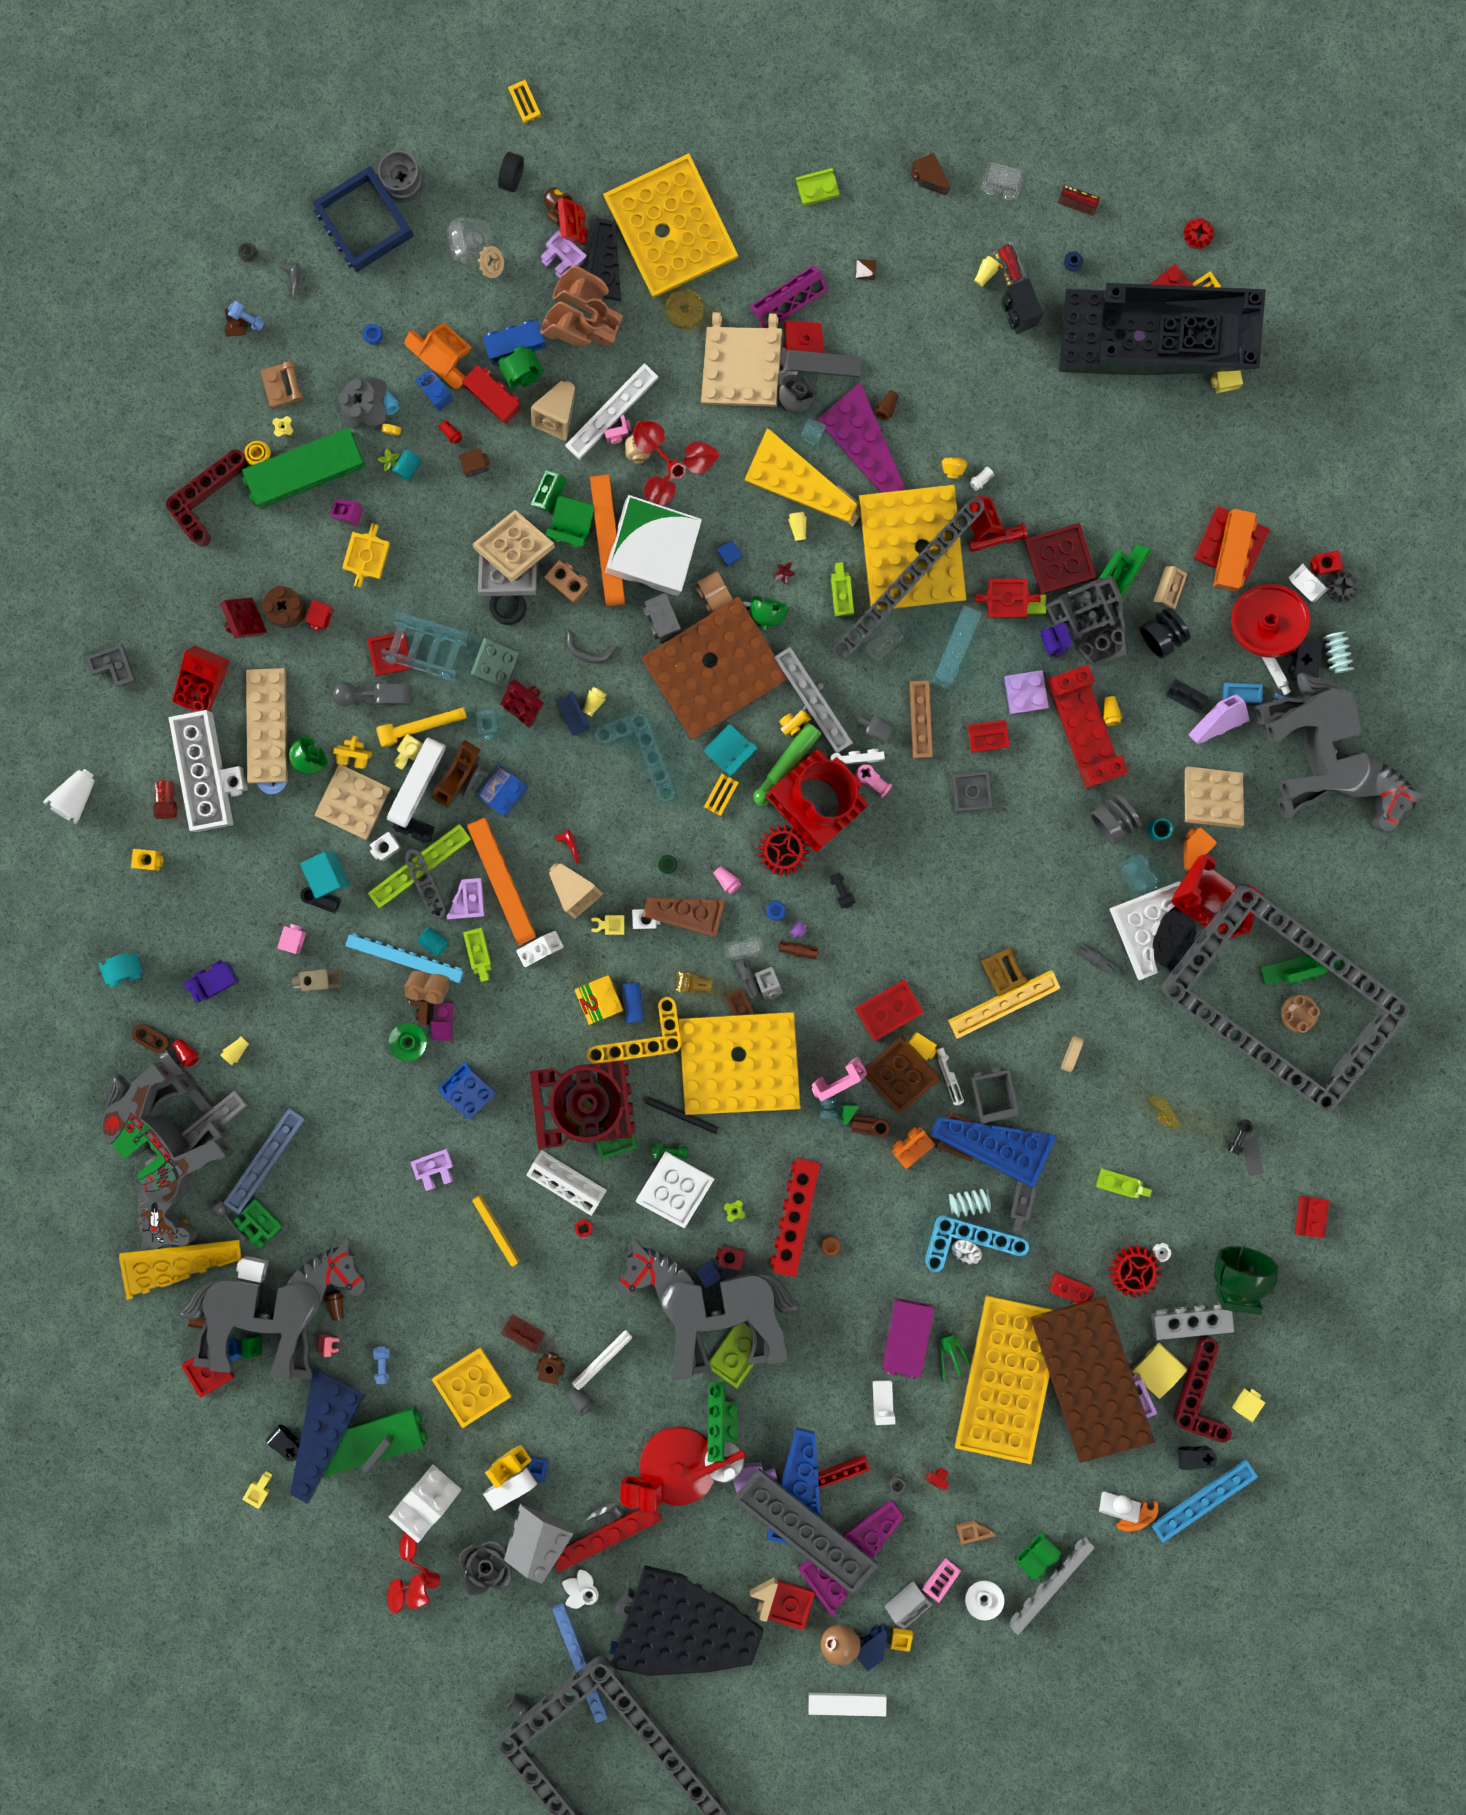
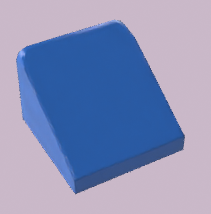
(729, 553)
(538, 1468)

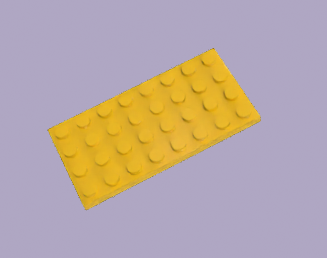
(1004, 1384)

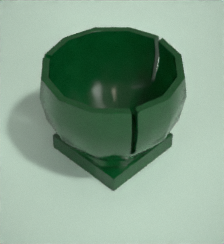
(1244, 1287)

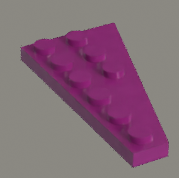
(859, 436)
(869, 1537)

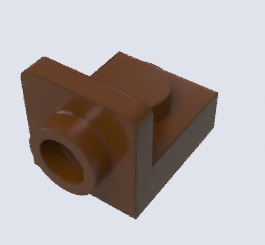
(235, 327)
(423, 1013)

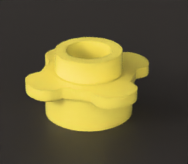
(287, 430)

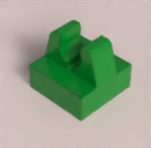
(251, 1346)

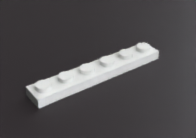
(611, 411)

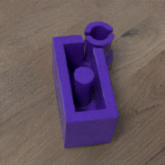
(1056, 640)
(211, 982)

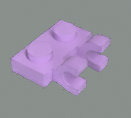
(565, 251)
(432, 1164)

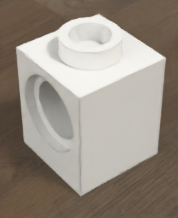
(228, 774)
(394, 846)
(637, 923)
(252, 1268)

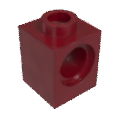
(736, 1264)

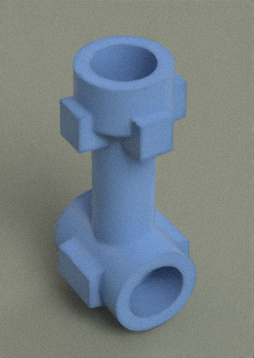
(236, 312)
(381, 1353)

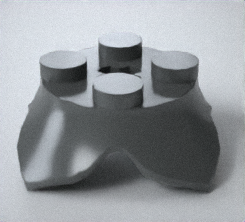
(371, 409)
(477, 1578)

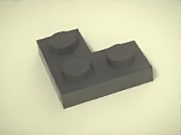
(116, 661)

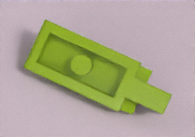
(842, 592)
(478, 953)
(1121, 1184)

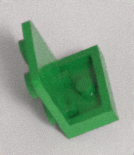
(571, 521)

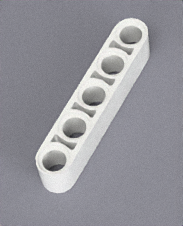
(416, 782)

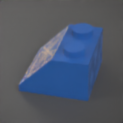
(502, 791)

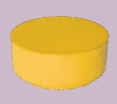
(391, 429)

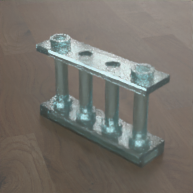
(421, 628)
(956, 648)

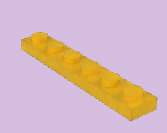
(1004, 1004)

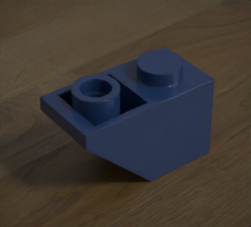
(872, 1647)

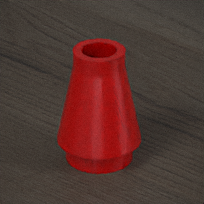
(186, 1054)

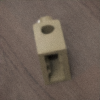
(318, 980)

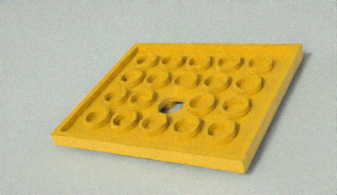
(679, 200)
(890, 530)
(759, 1082)

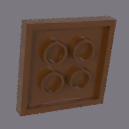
(901, 1074)

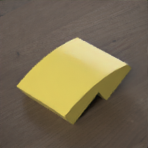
(1159, 1370)

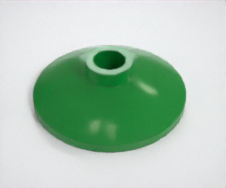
(398, 1046)

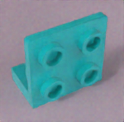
(730, 750)

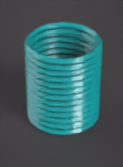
(406, 465)
(1169, 829)
(433, 941)

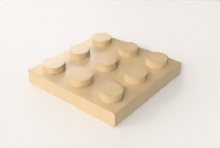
(513, 545)
(1214, 797)
(353, 802)

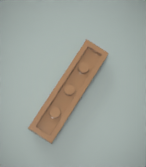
(920, 719)

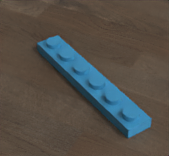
(1204, 1500)

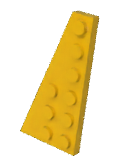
(787, 474)
(170, 1265)

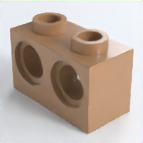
(564, 585)

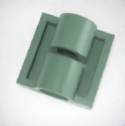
(494, 663)

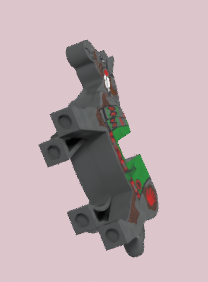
(134, 1124)

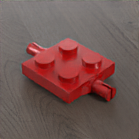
(1007, 598)

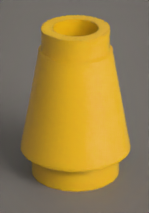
(1112, 714)

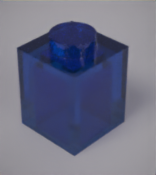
(708, 1273)

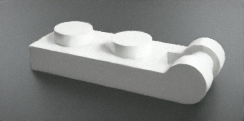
(856, 758)

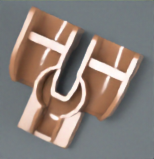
(569, 324)

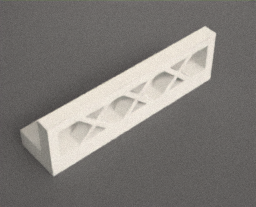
(568, 1181)

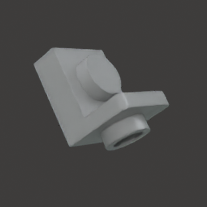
(768, 983)

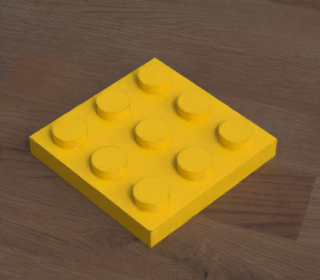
(471, 1387)

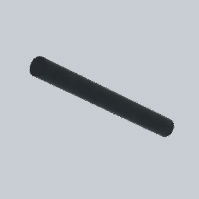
(681, 1115)

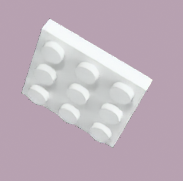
(675, 1189)

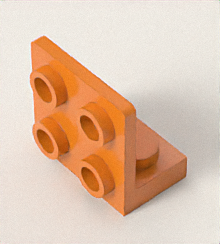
(912, 1147)

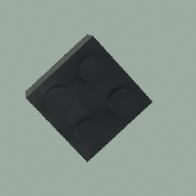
(1021, 306)

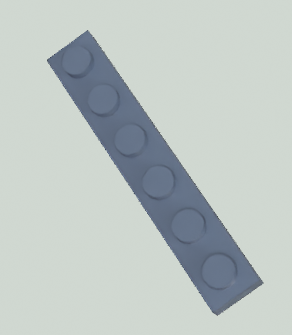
(264, 1160)

